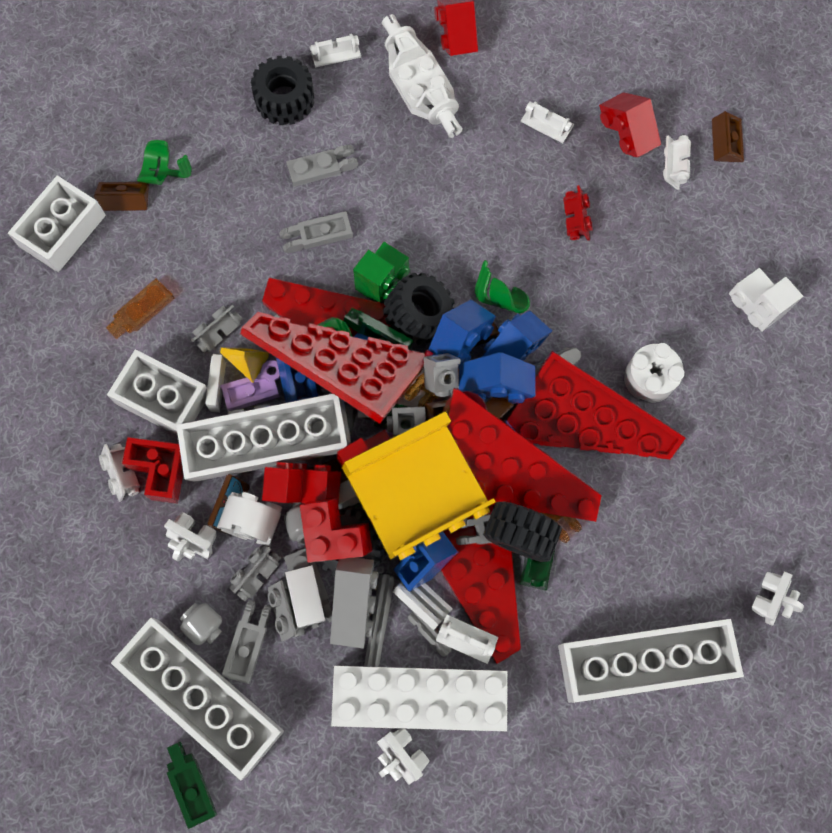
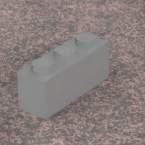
(353, 602)

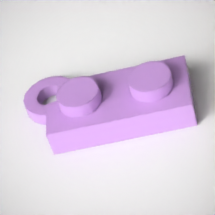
(245, 393)

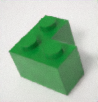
(380, 272)

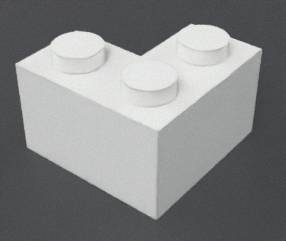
(764, 300)

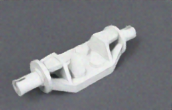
(420, 77)

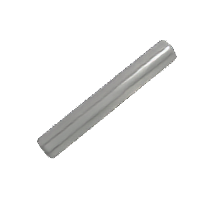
(380, 617)

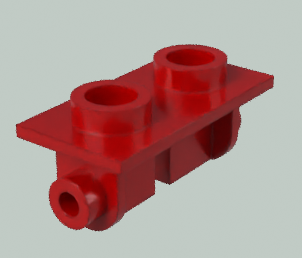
(581, 223)

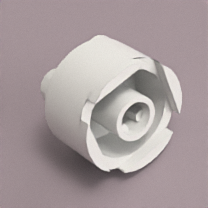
(666, 371)
(249, 519)

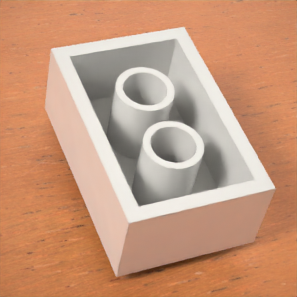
(57, 223)
(158, 392)

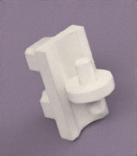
(186, 542)
(771, 608)
(396, 759)

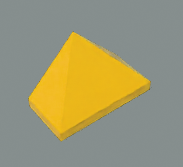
(246, 360)

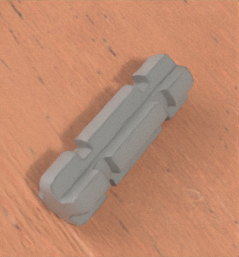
(429, 634)

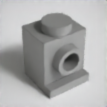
(441, 373)
(413, 415)

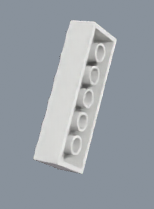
(263, 437)
(650, 660)
(197, 698)
(419, 698)

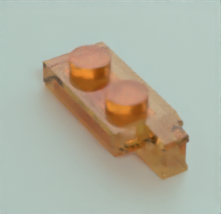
(140, 309)

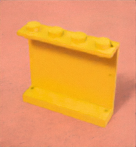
(416, 487)

